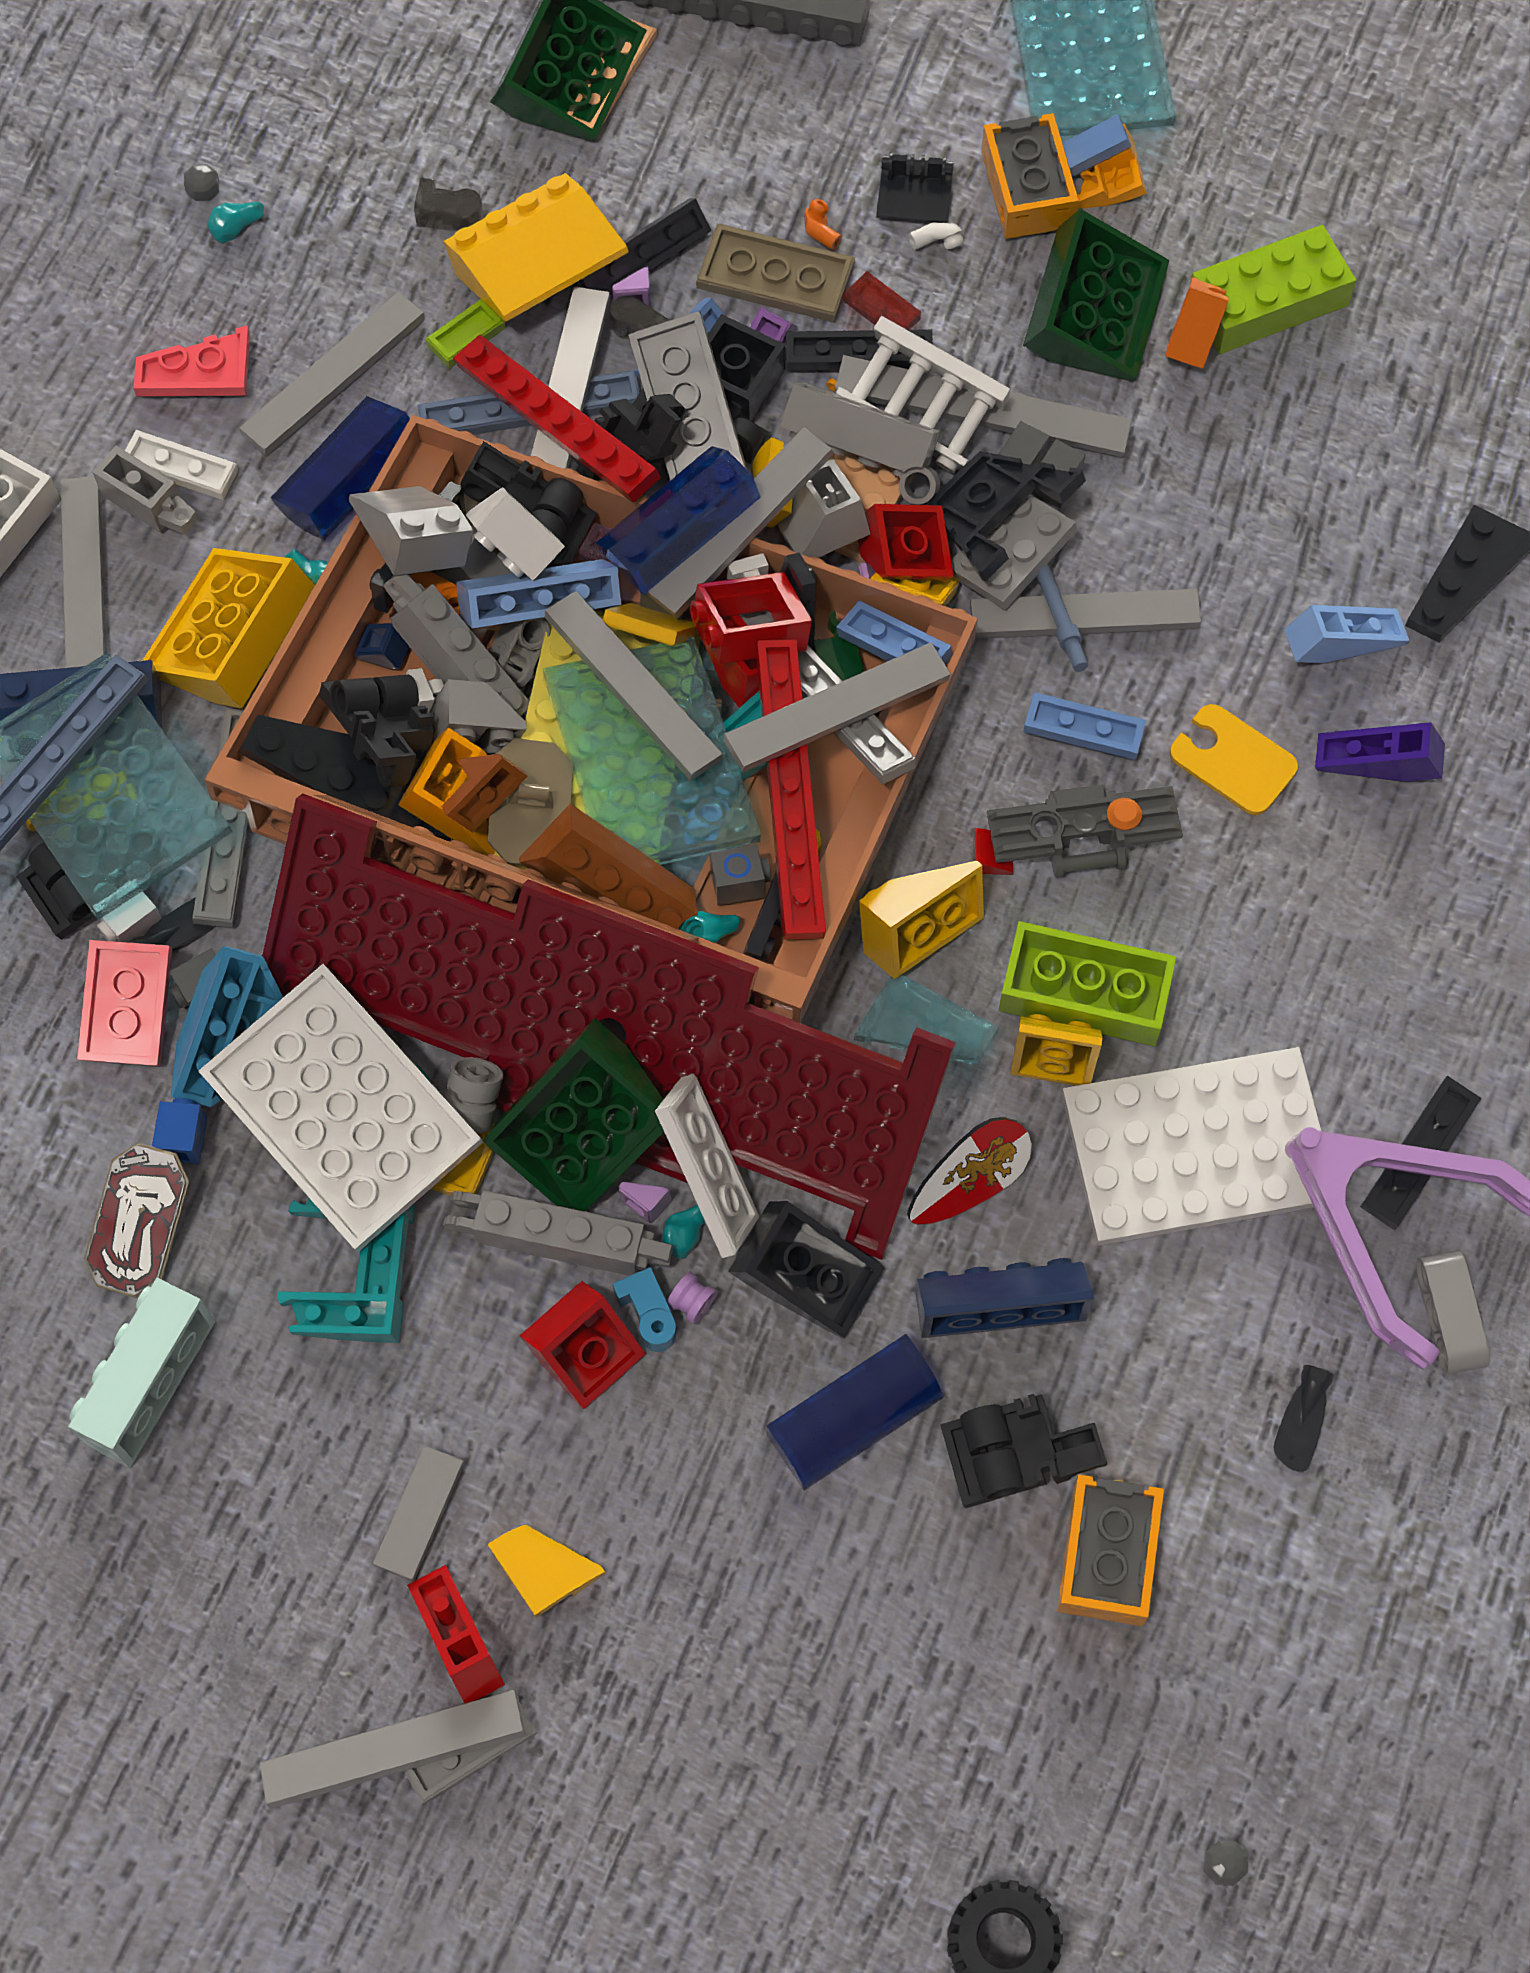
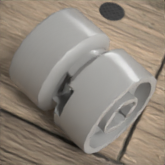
(473, 1090)

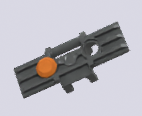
(1085, 812)

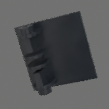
(915, 188)

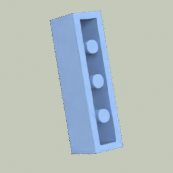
(514, 599)

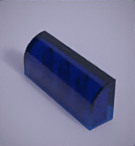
(341, 466)
(854, 1412)

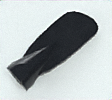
(175, 928)
(1303, 1419)

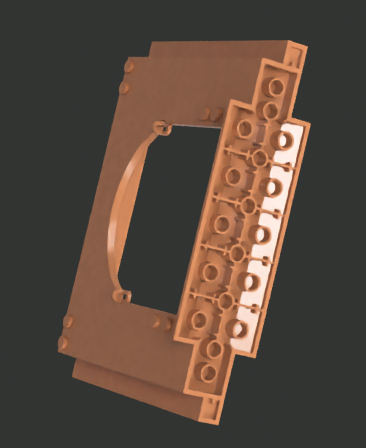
(848, 800)

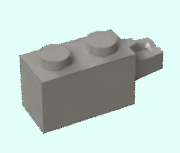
(143, 492)

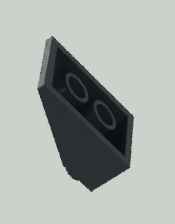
(806, 1268)

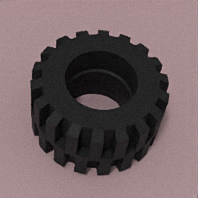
(1011, 1899)

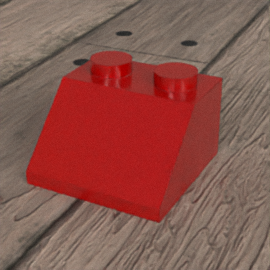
(907, 542)
(583, 1344)

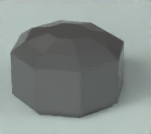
(201, 182)
(1226, 1863)

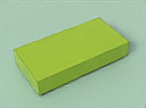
(462, 329)

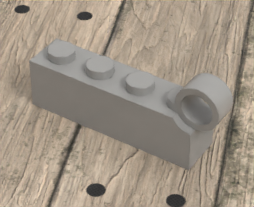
(865, 432)

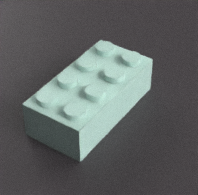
(141, 1372)

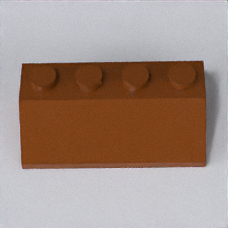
(604, 865)

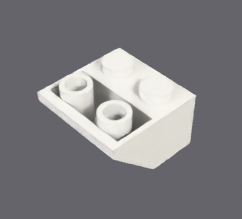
(522, 539)

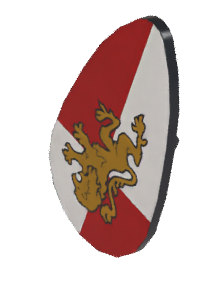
(972, 1171)

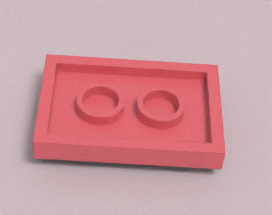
(124, 1003)

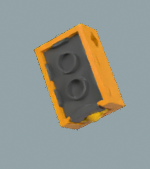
(1028, 175)
(1110, 1550)

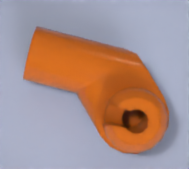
(816, 225)

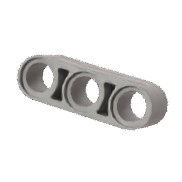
(1452, 1312)

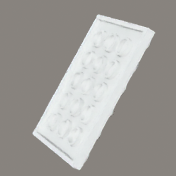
(340, 1107)
(1191, 1144)

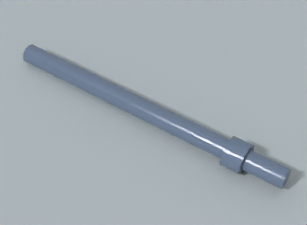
(1067, 633)

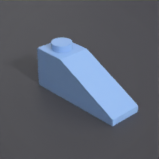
(1343, 632)

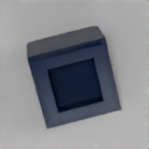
(382, 646)

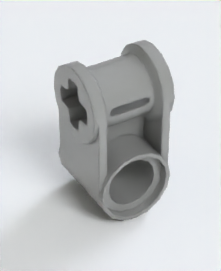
(519, 650)

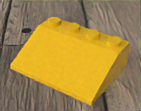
(534, 247)
(230, 625)

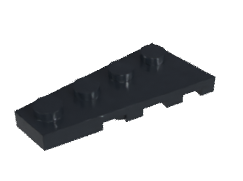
(1474, 563)

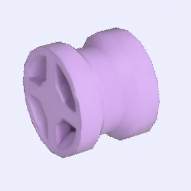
(692, 1298)

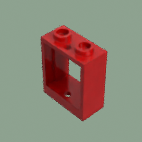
(744, 596)

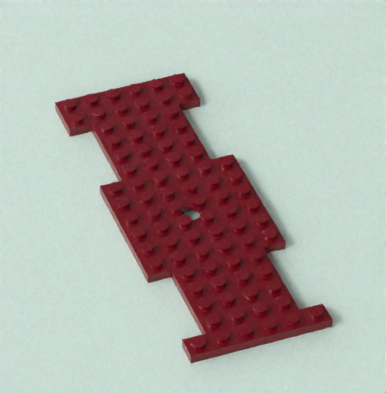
(534, 979)

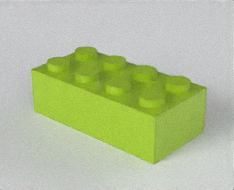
(1279, 287)
(1088, 981)

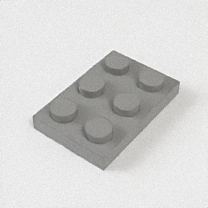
(1031, 539)

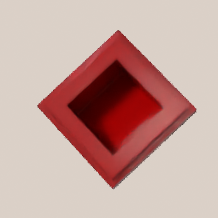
(984, 854)

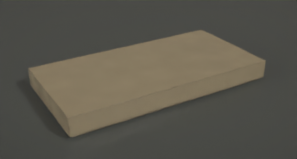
(775, 272)

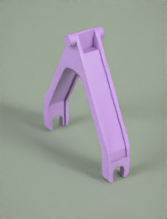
(1325, 1167)

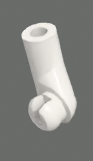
(935, 231)

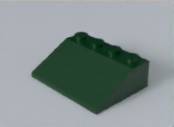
(557, 63)
(1096, 299)
(580, 1120)

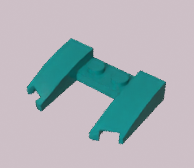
(375, 1307)

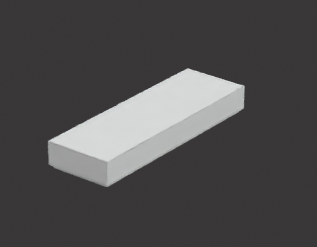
(184, 465)

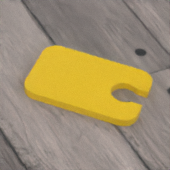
(1242, 763)

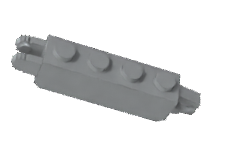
(446, 641)
(558, 1233)

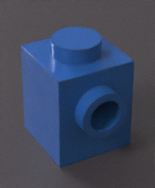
(181, 1129)

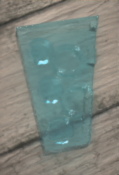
(909, 1005)

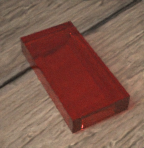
(875, 299)

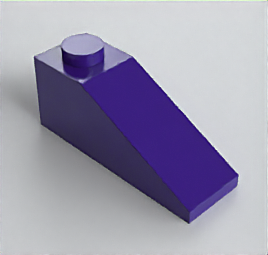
(1386, 753)

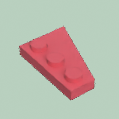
(202, 369)

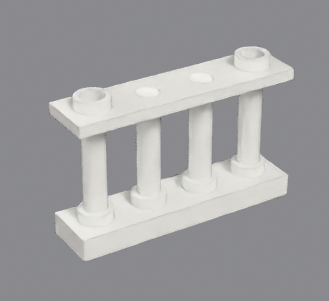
(955, 376)

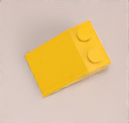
(919, 915)
(1056, 1050)

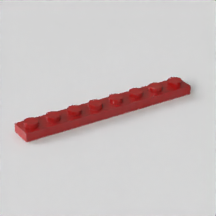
(557, 418)
(791, 801)

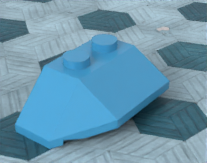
(227, 1000)

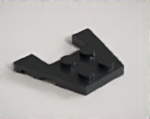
(987, 493)

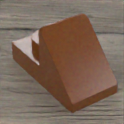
(488, 785)

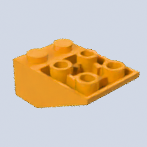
(437, 781)

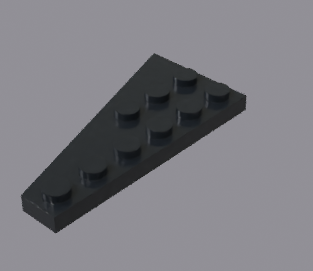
(328, 765)

